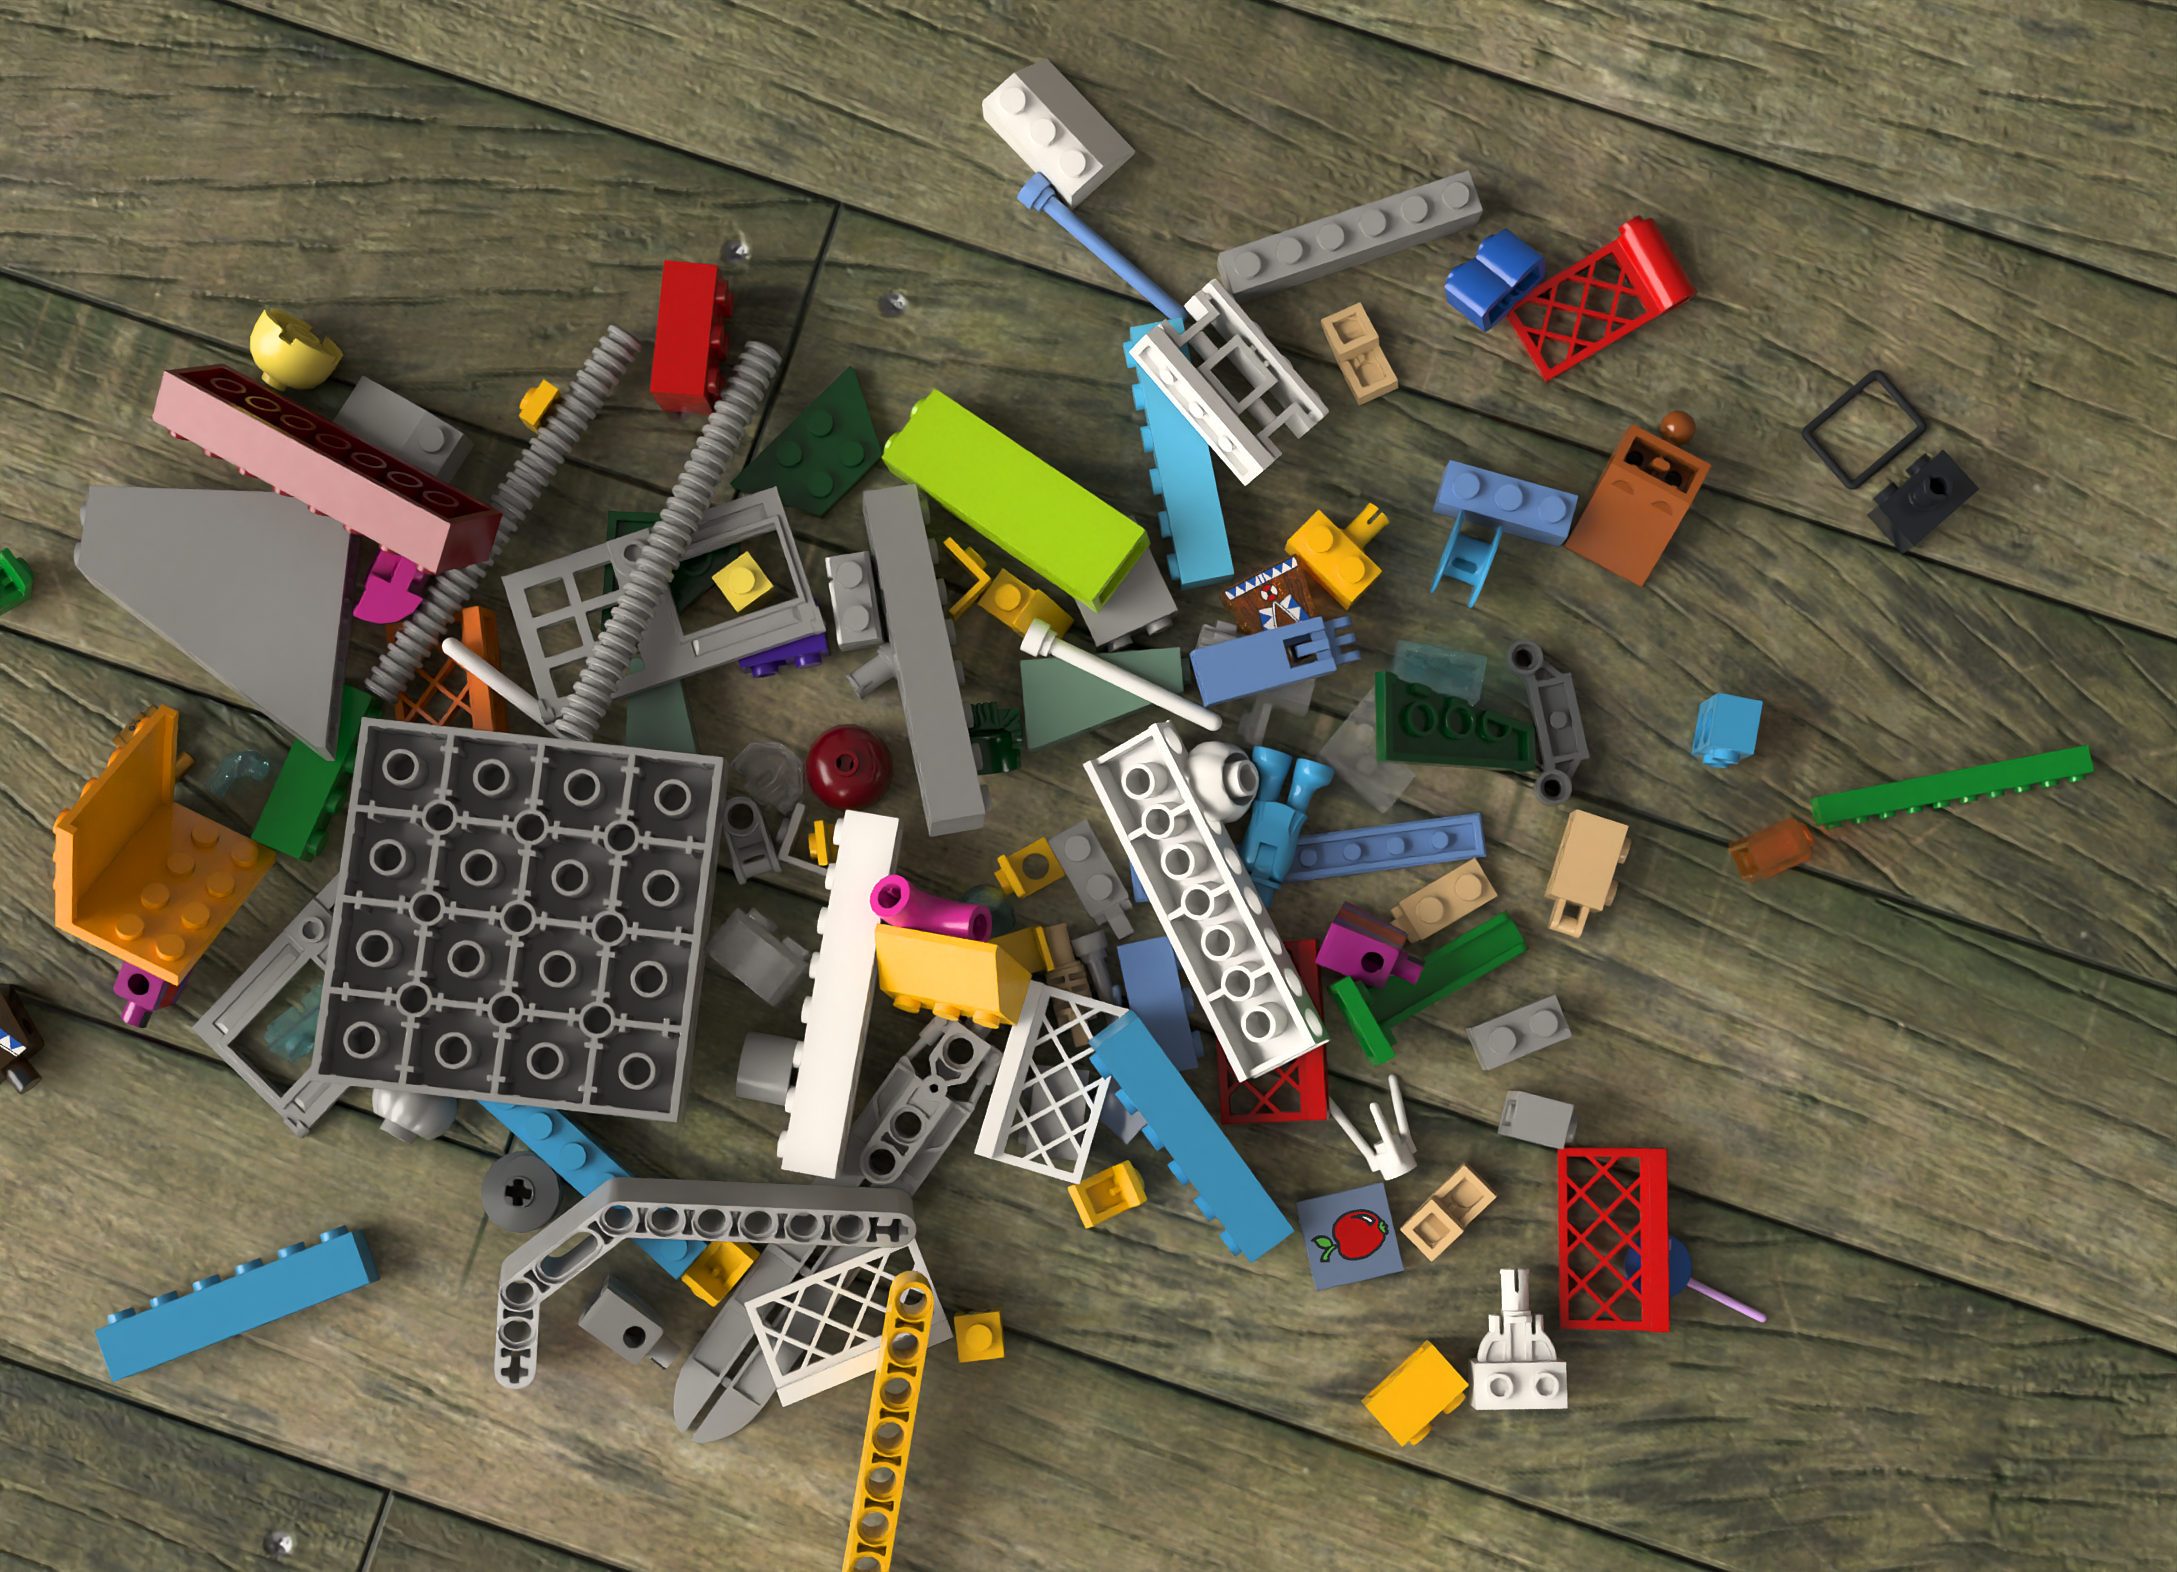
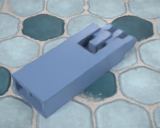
(1261, 662)

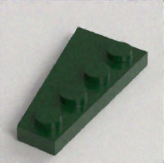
(1445, 731)

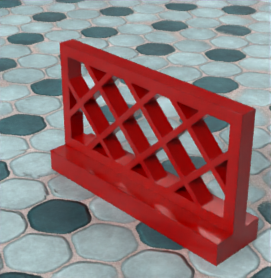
(1311, 1066)
(1654, 1239)

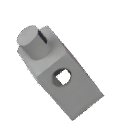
(617, 1308)

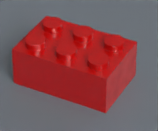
(691, 337)

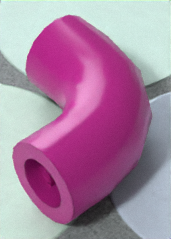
(912, 908)

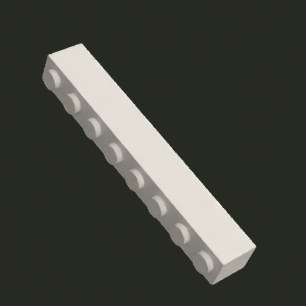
(841, 998)

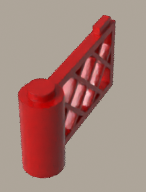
(1650, 270)

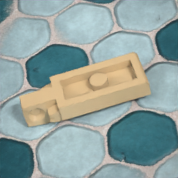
(1443, 901)

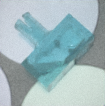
(1442, 669)

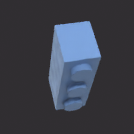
(1502, 500)
(1158, 1000)

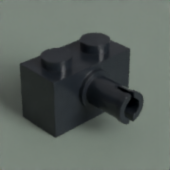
(1922, 501)

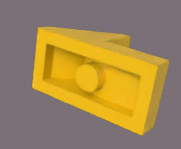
(1018, 604)

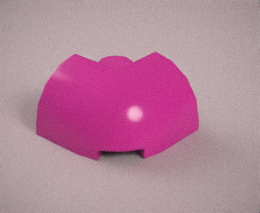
(391, 589)

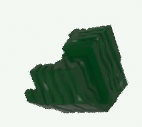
(998, 737)

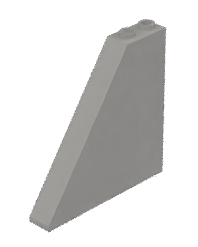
(238, 587)

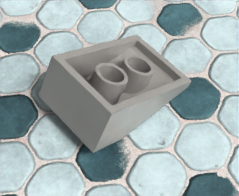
(404, 429)

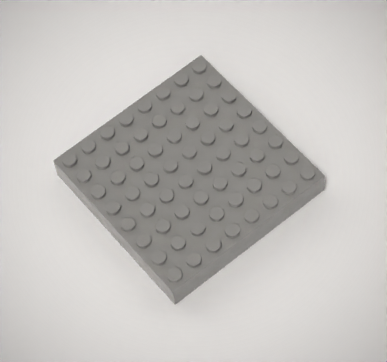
(521, 920)

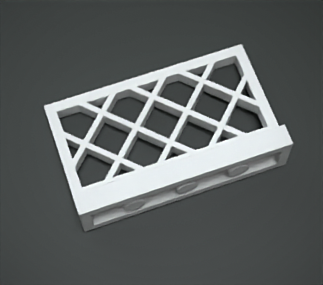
(1012, 1077)
(851, 1360)

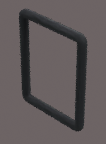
(1894, 451)

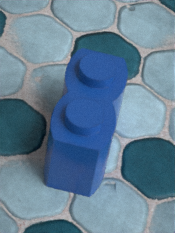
(1494, 279)

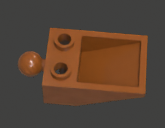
(1632, 507)

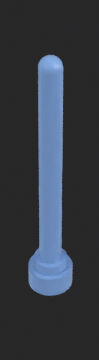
(1039, 195)

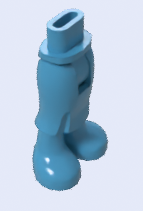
(1275, 826)

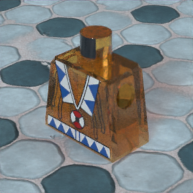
(1271, 600)

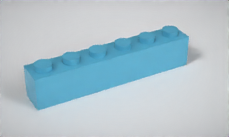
(1183, 479)

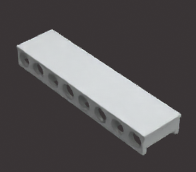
(1206, 904)

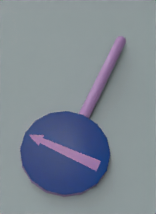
(1680, 1272)

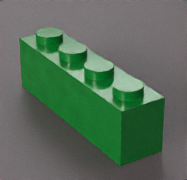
(313, 788)

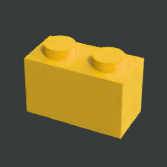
(1416, 1394)

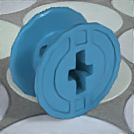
(1466, 559)

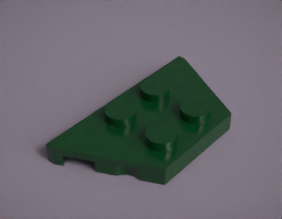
(819, 452)

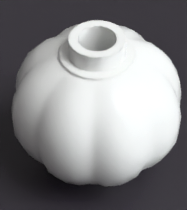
(1222, 780)

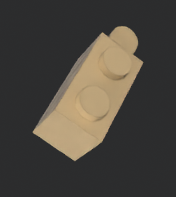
(1585, 869)

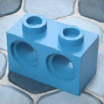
(1726, 729)

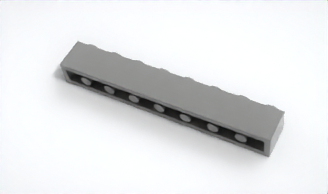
(924, 661)

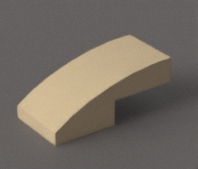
(1359, 353)
(1448, 1211)

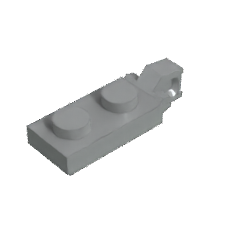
(1093, 877)

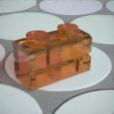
(1771, 850)

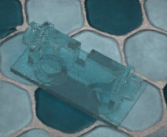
(295, 1034)

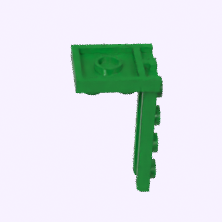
(1375, 1010)

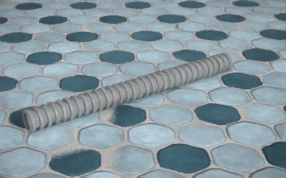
(512, 500)
(668, 541)

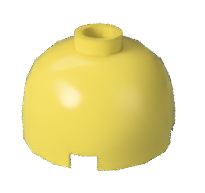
(290, 352)

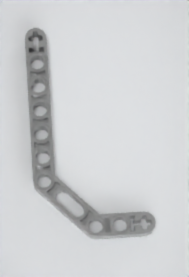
(890, 1228)

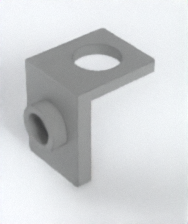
(789, 836)

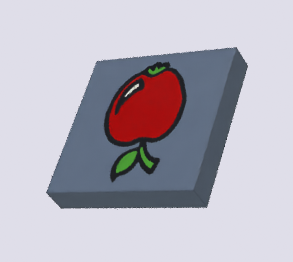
(1349, 1236)

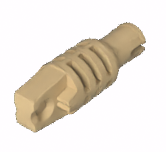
(1067, 976)

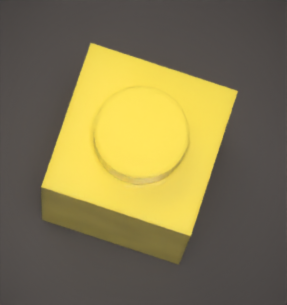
(745, 585)

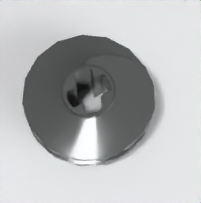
(506, 1207)

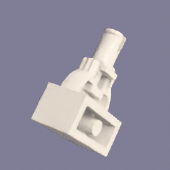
(1517, 1364)

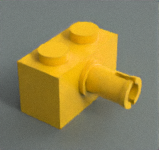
(1337, 555)

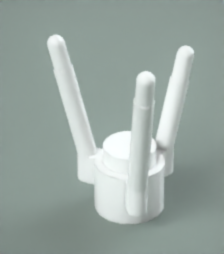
(1393, 1154)

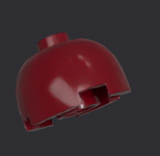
(847, 787)

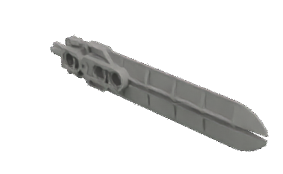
(779, 1263)

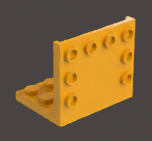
(144, 869)

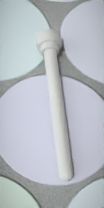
(1044, 641)
(497, 681)

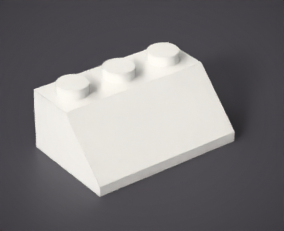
(1056, 131)

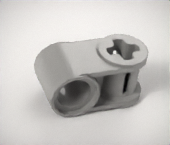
(750, 842)

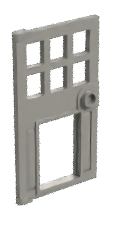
(665, 647)
(302, 940)

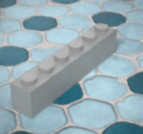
(1350, 238)

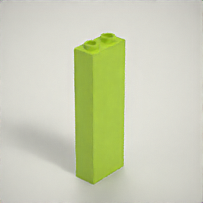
(1016, 500)

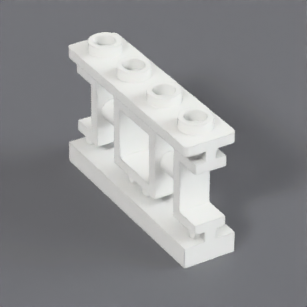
(1204, 397)

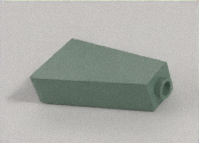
(1071, 702)
(661, 717)

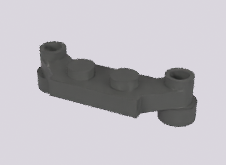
(1554, 718)

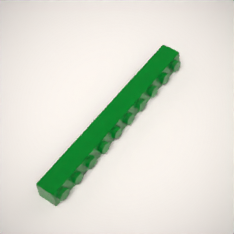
(1952, 785)

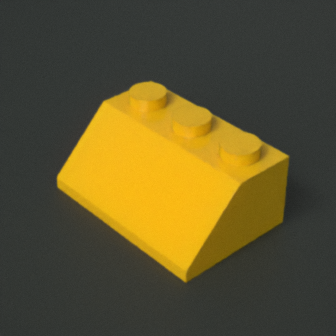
(950, 976)

